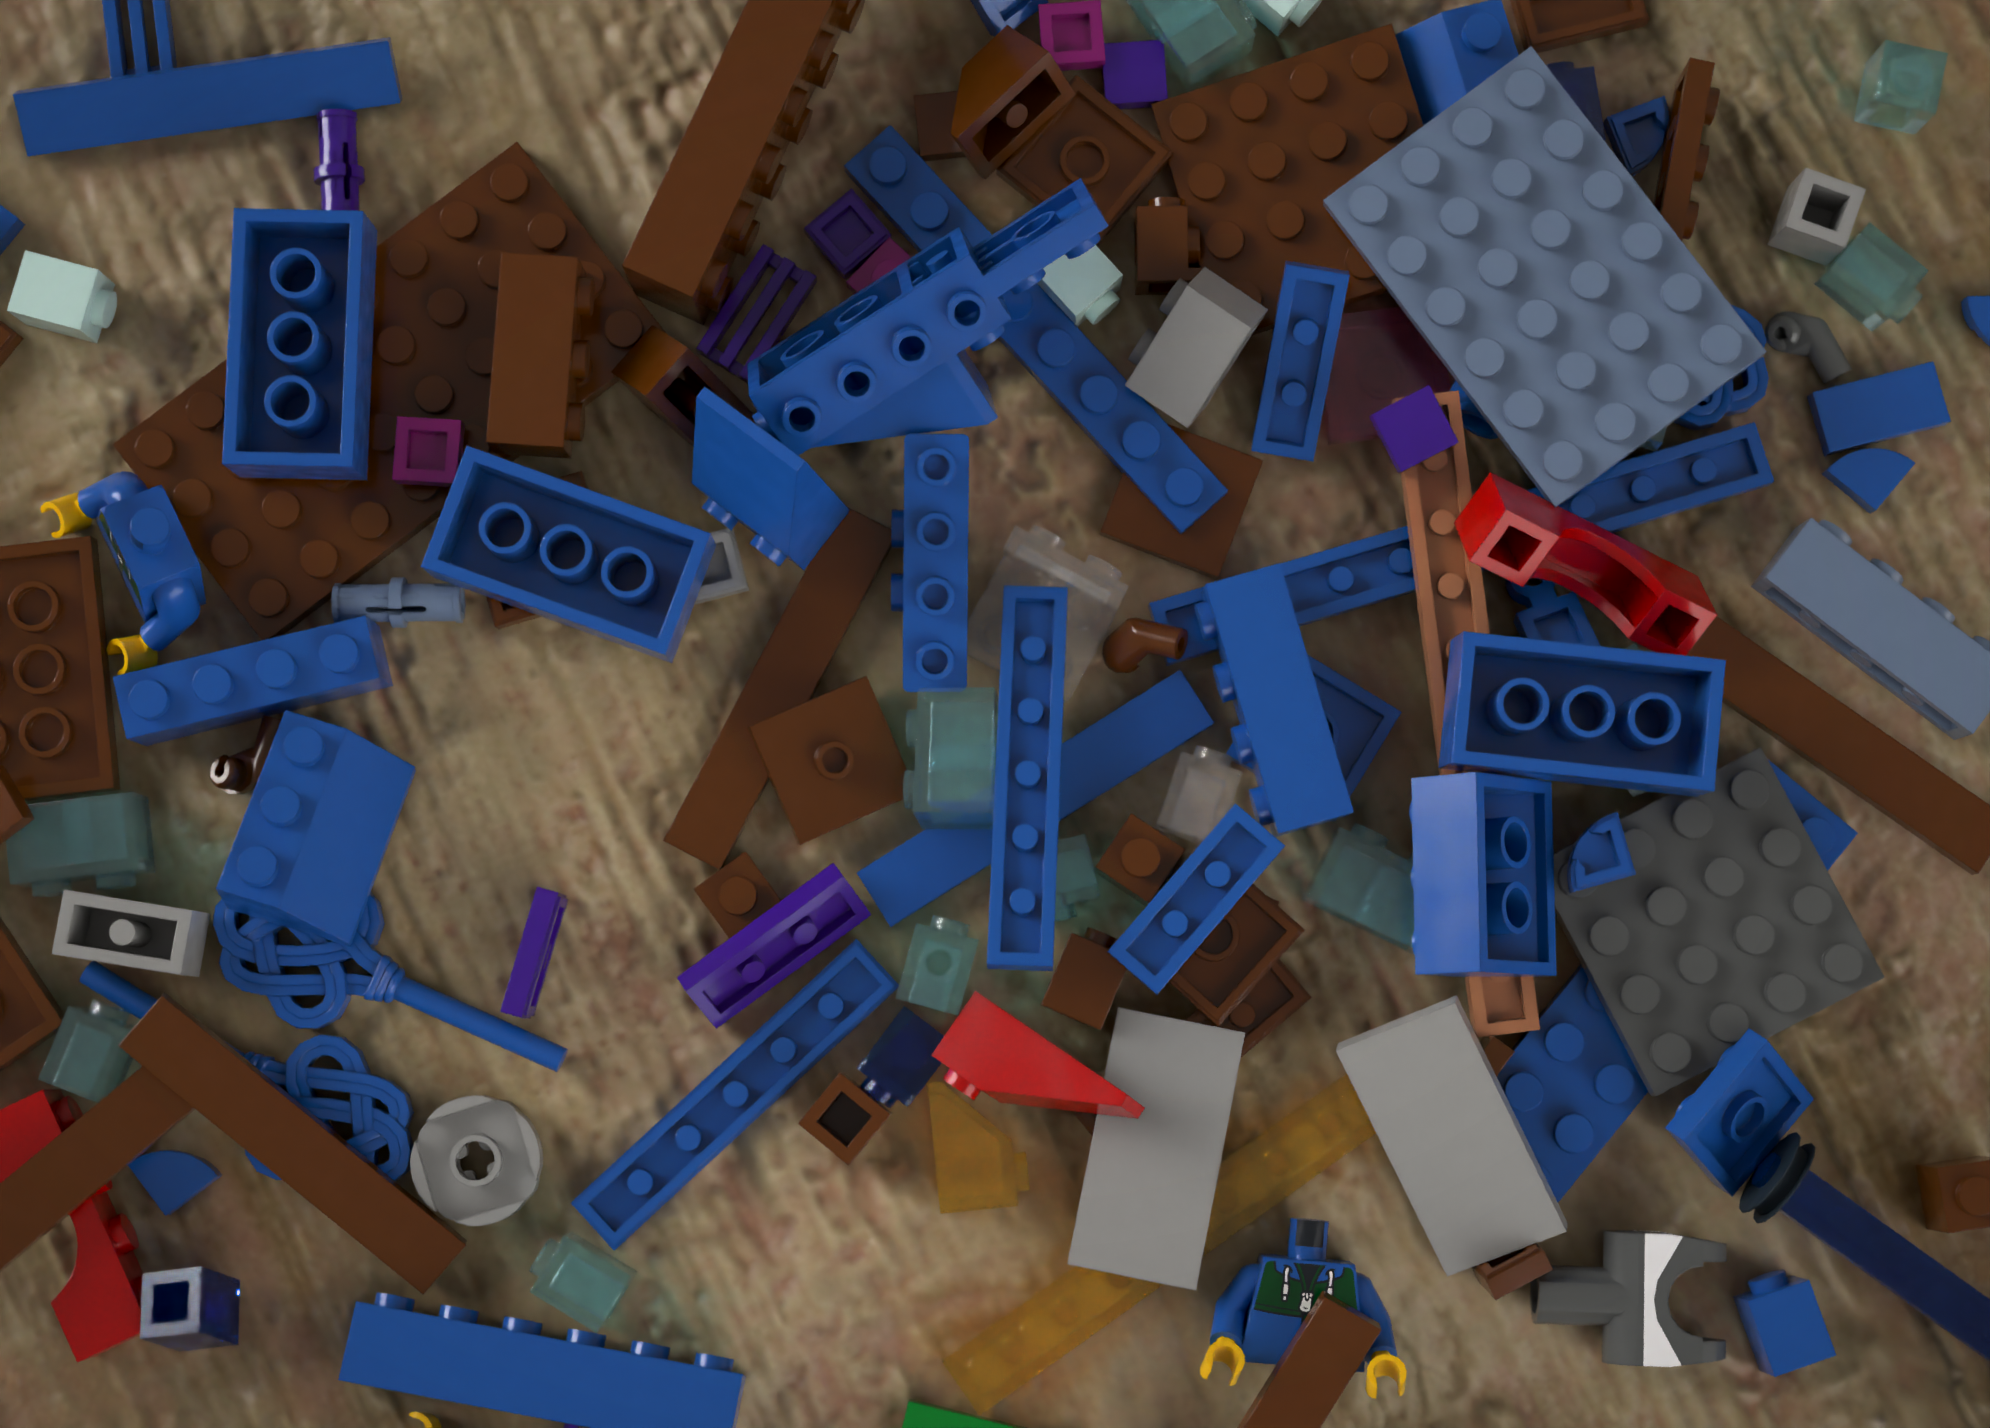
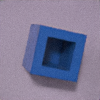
(1783, 1323)

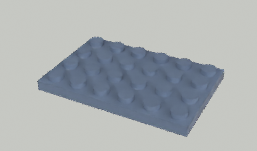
(1543, 277)

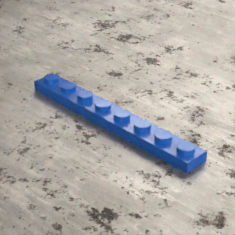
(1047, 341)

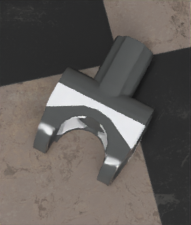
(1631, 1298)

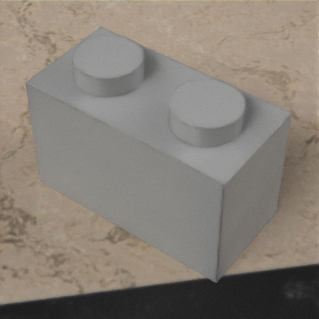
(1194, 346)
(131, 933)

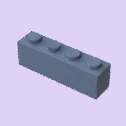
(1881, 626)

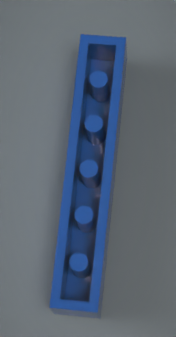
(535, 1374)

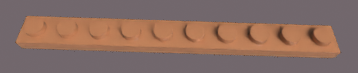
(1448, 603)

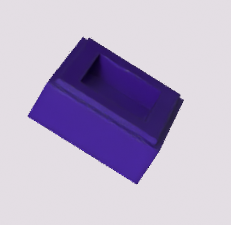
(1134, 74)
(847, 233)
(1413, 429)

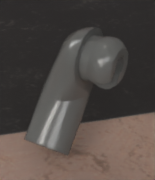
(1809, 338)

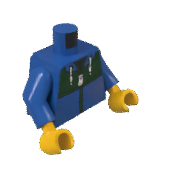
(149, 554)
(1274, 1295)

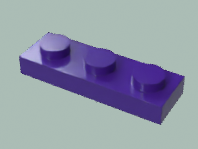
(774, 946)

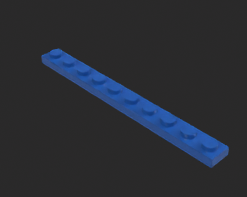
(1616, 500)

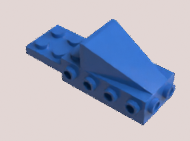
(897, 348)

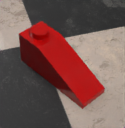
(1019, 1067)

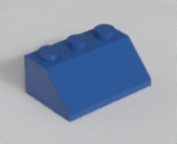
(1455, 53)
(315, 829)
(1483, 876)

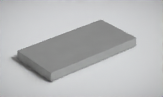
(1451, 1136)
(1157, 1175)

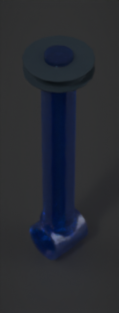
(1789, 1186)

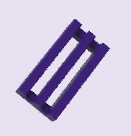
(784, 269)
(534, 953)

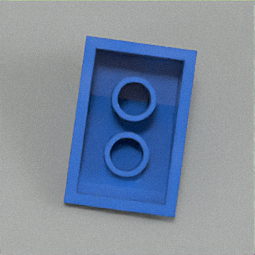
(760, 485)

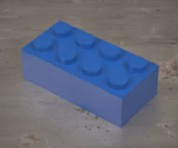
(300, 344)
(569, 554)
(1582, 714)

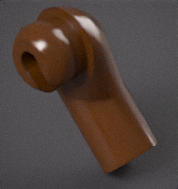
(1137, 639)
(241, 771)

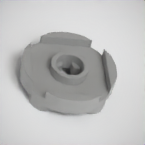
(445, 1140)

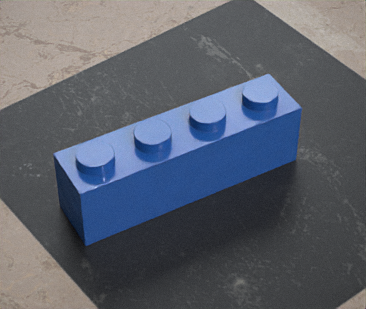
(252, 681)
(1274, 700)

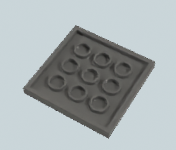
(1716, 927)

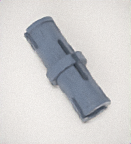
(399, 602)

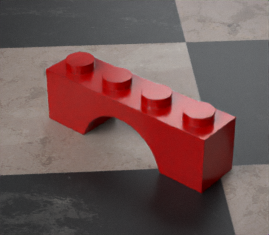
(1639, 591)
(104, 1291)

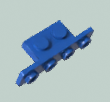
(935, 561)

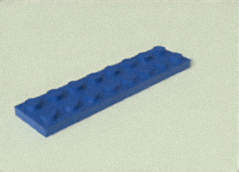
(1574, 1074)

